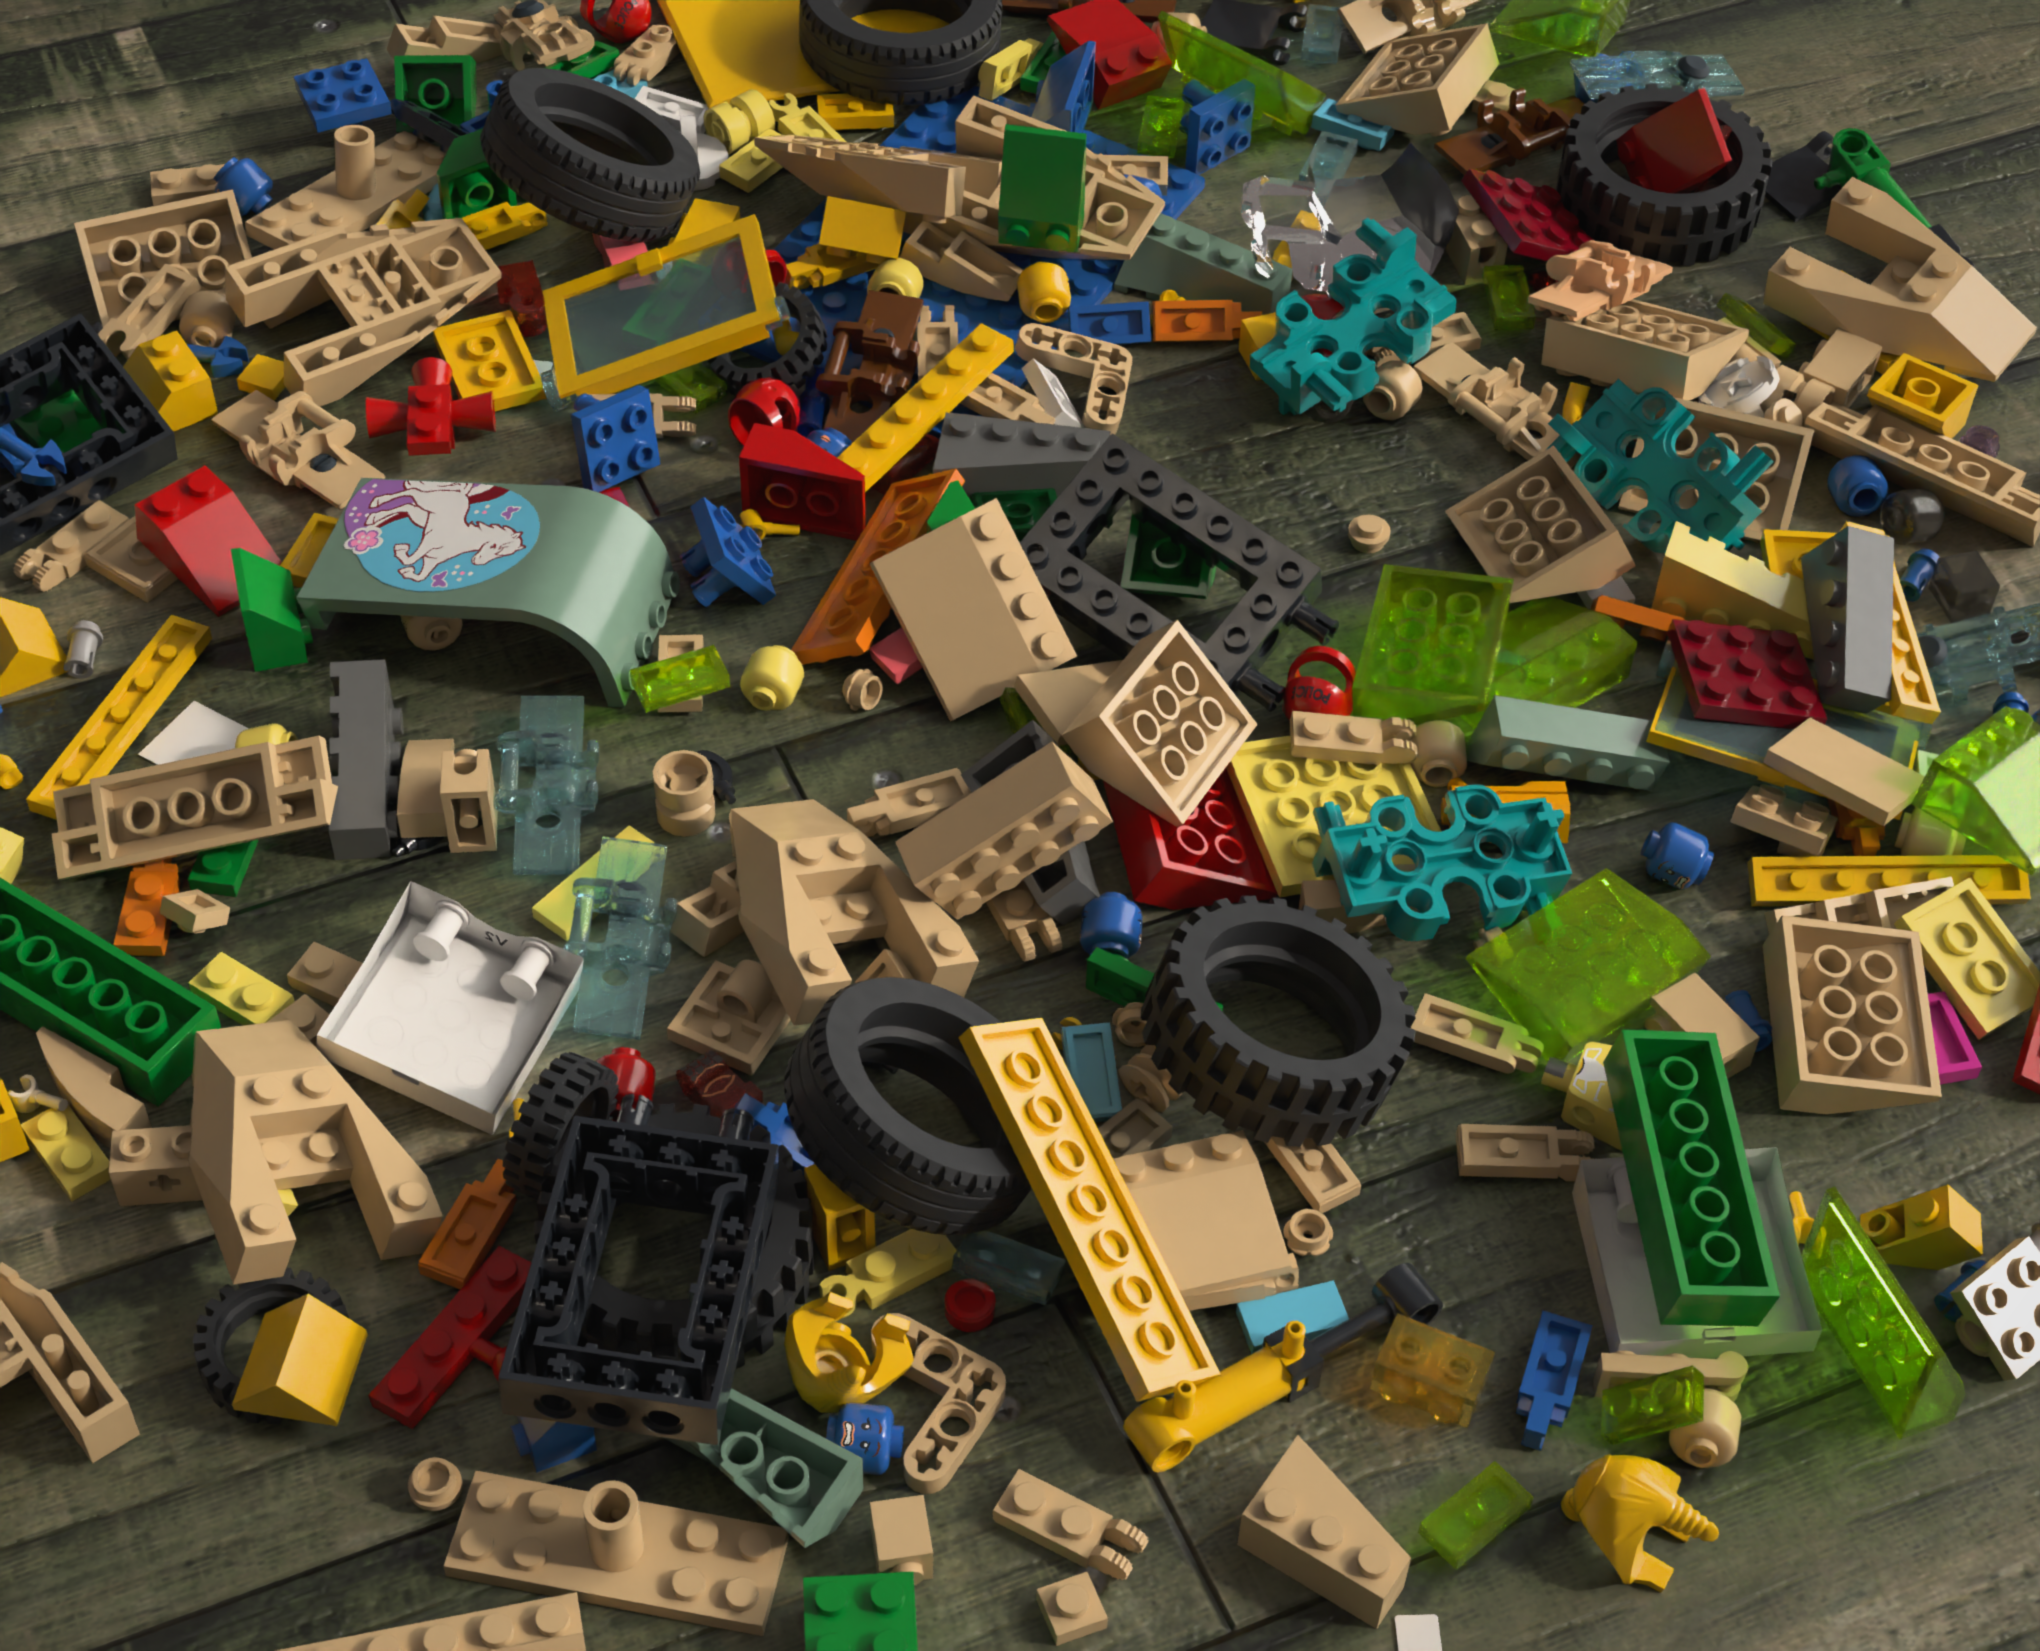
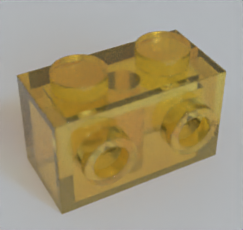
(1432, 1371)

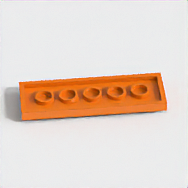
(855, 600)

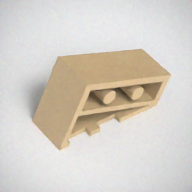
(1324, 1537)

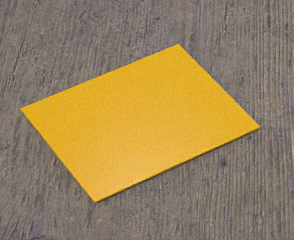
(757, 45)

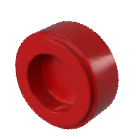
(969, 1305)

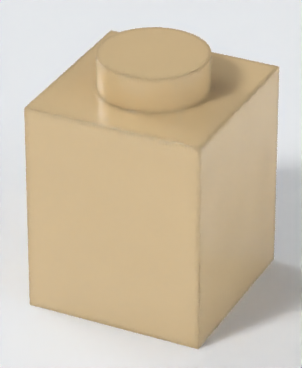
(902, 1537)

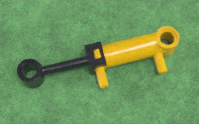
(1284, 1367)

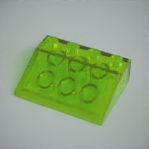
(1567, 25)
(1221, 65)
(1430, 644)
(1558, 655)
(1991, 787)
(1587, 963)
(1878, 1323)

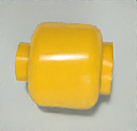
(1043, 292)

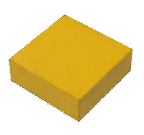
(263, 375)

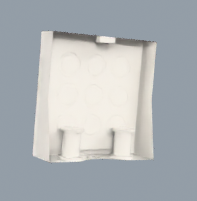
(450, 1009)
(1625, 1287)

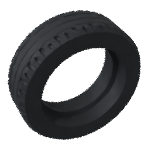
(899, 65)
(589, 155)
(868, 1144)

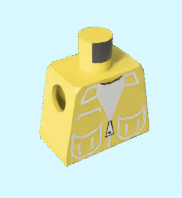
(1588, 1095)

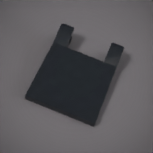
(1253, 25)
(1793, 178)

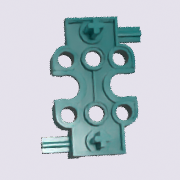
(1361, 288)
(1623, 416)
(1361, 855)

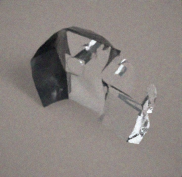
(1323, 216)

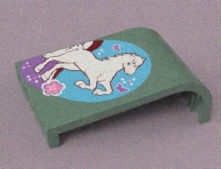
(501, 555)

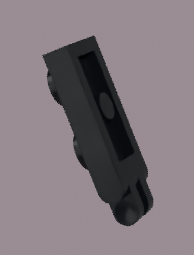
(426, 123)

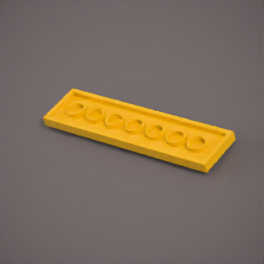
(1089, 1207)

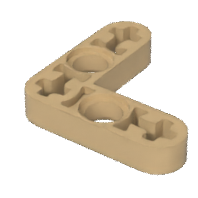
(1099, 370)
(957, 1392)

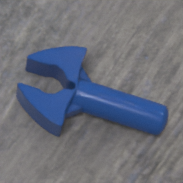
(224, 359)
(32, 456)

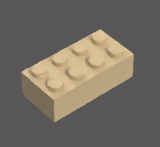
(1004, 831)

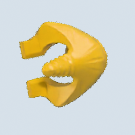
(831, 1365)
(1621, 1501)

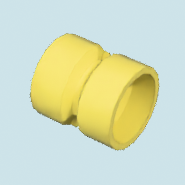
(740, 120)

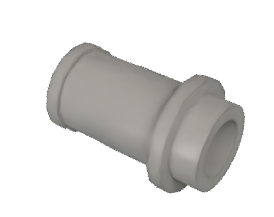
(83, 640)

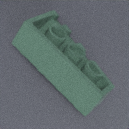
(1200, 269)
(1567, 743)
(784, 1468)

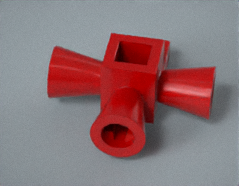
(430, 411)

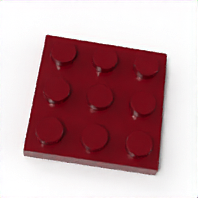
(1526, 215)
(1744, 674)

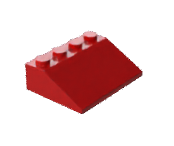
(1191, 863)

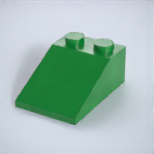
(1042, 188)

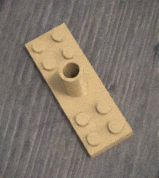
(355, 192)
(617, 1551)

